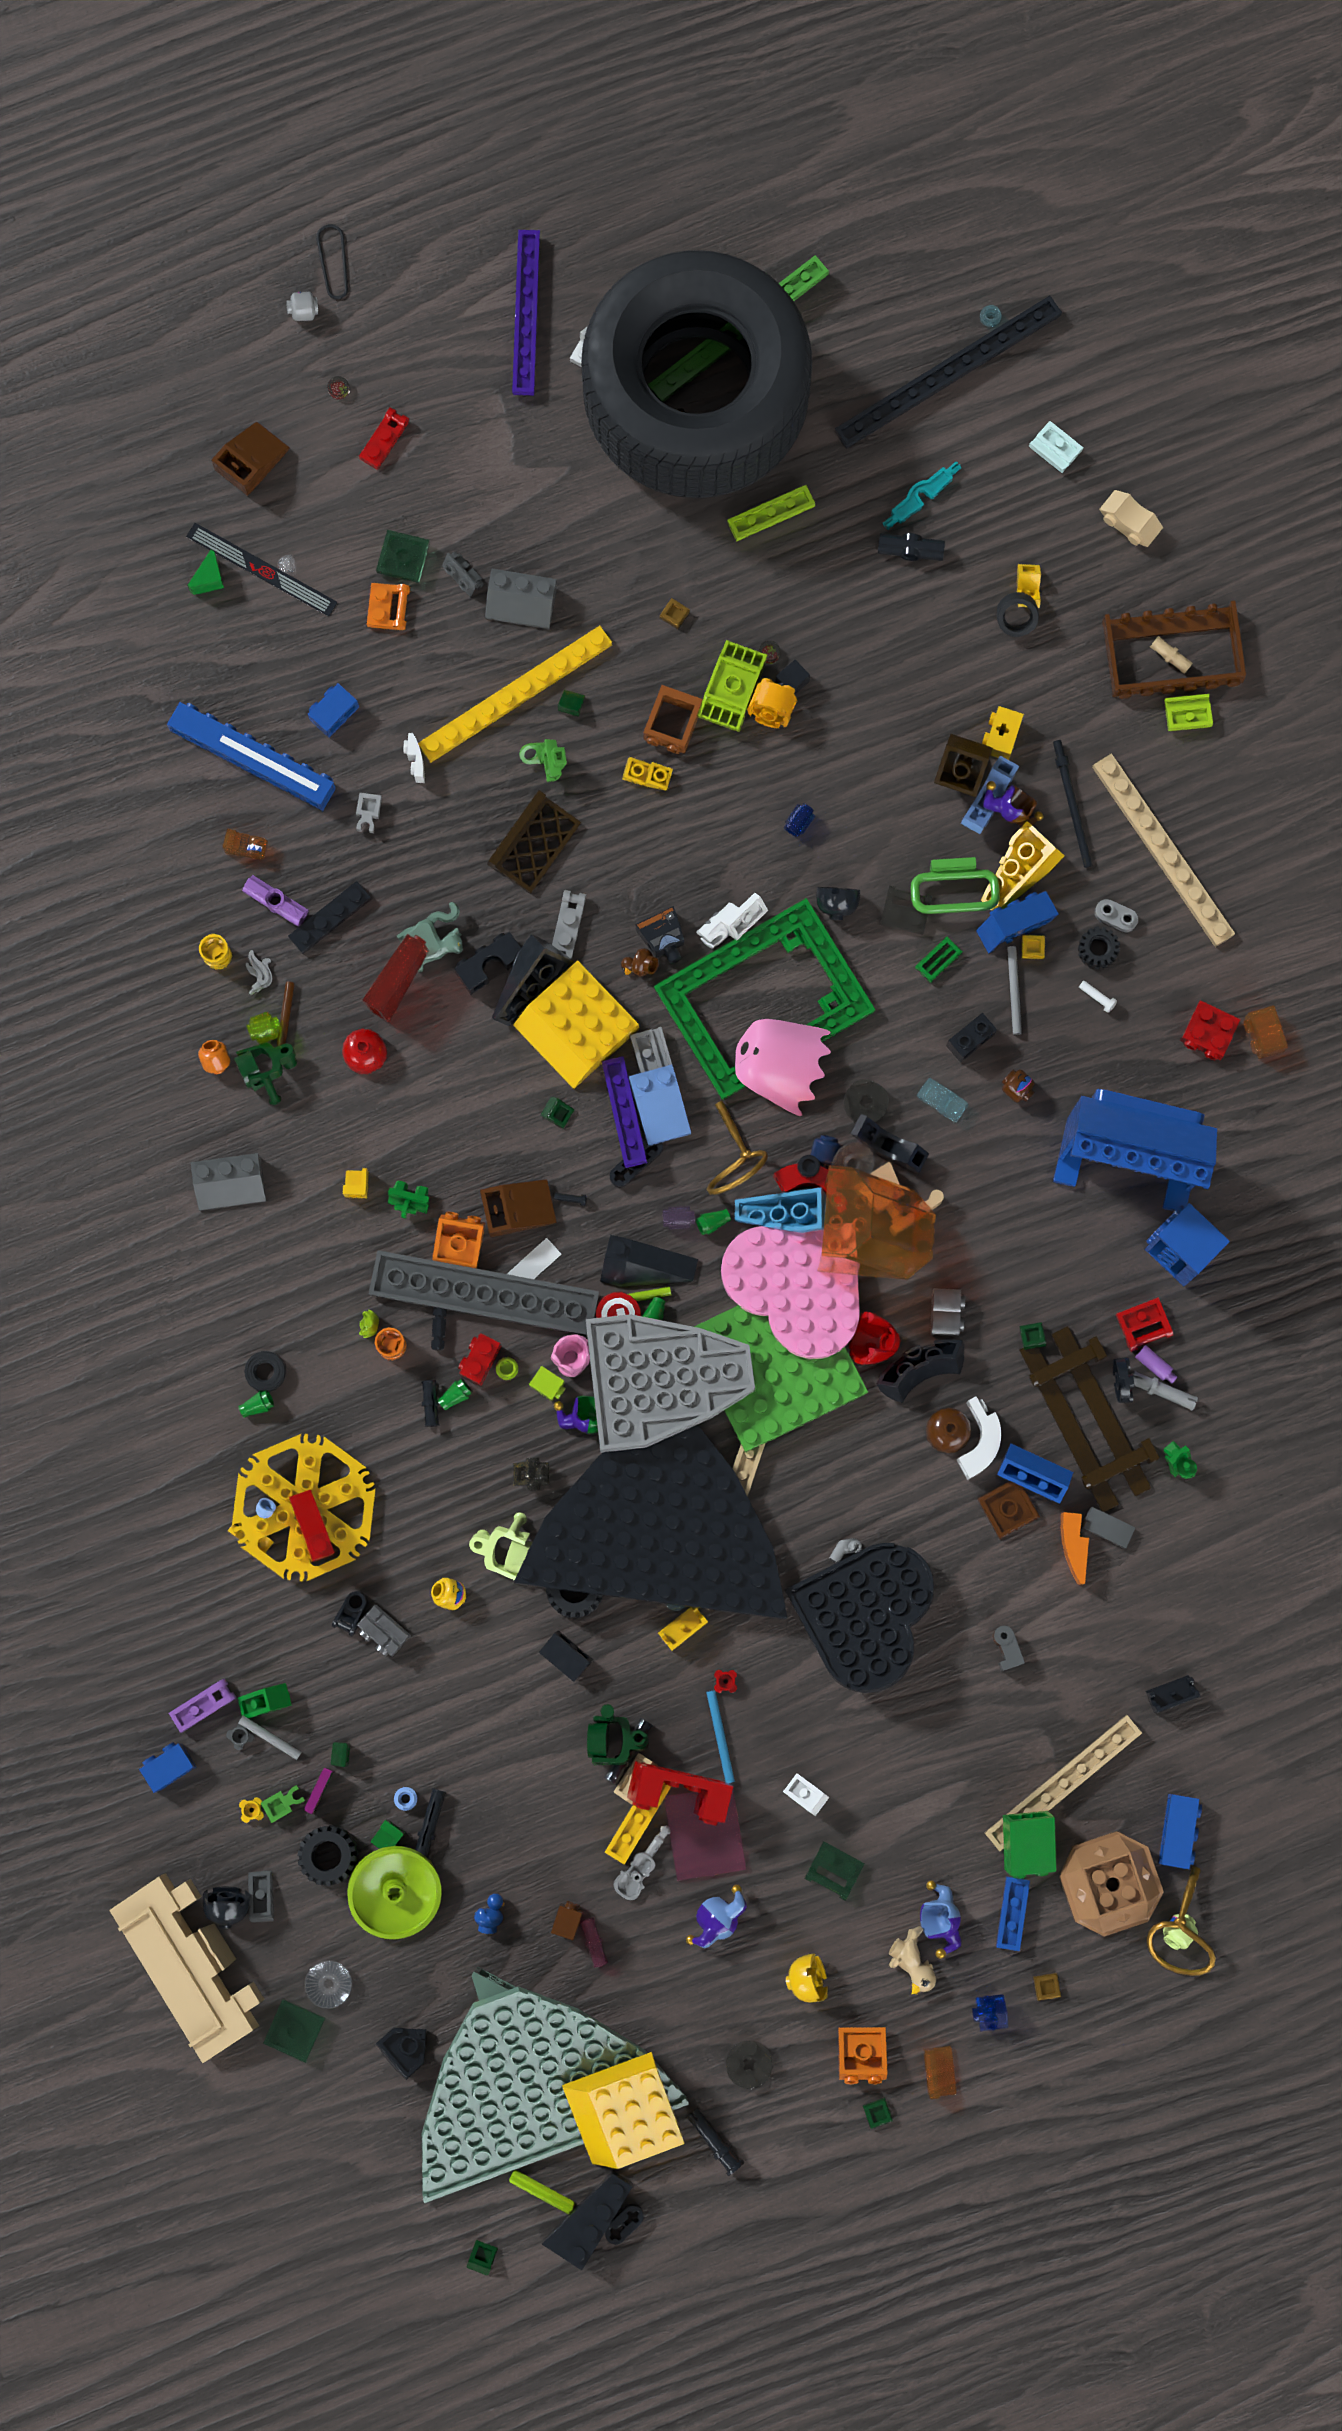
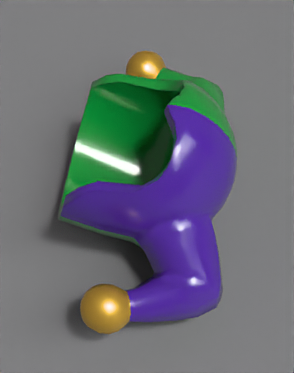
(581, 1418)

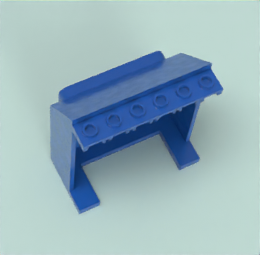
(1140, 1138)

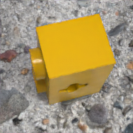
(1009, 722)

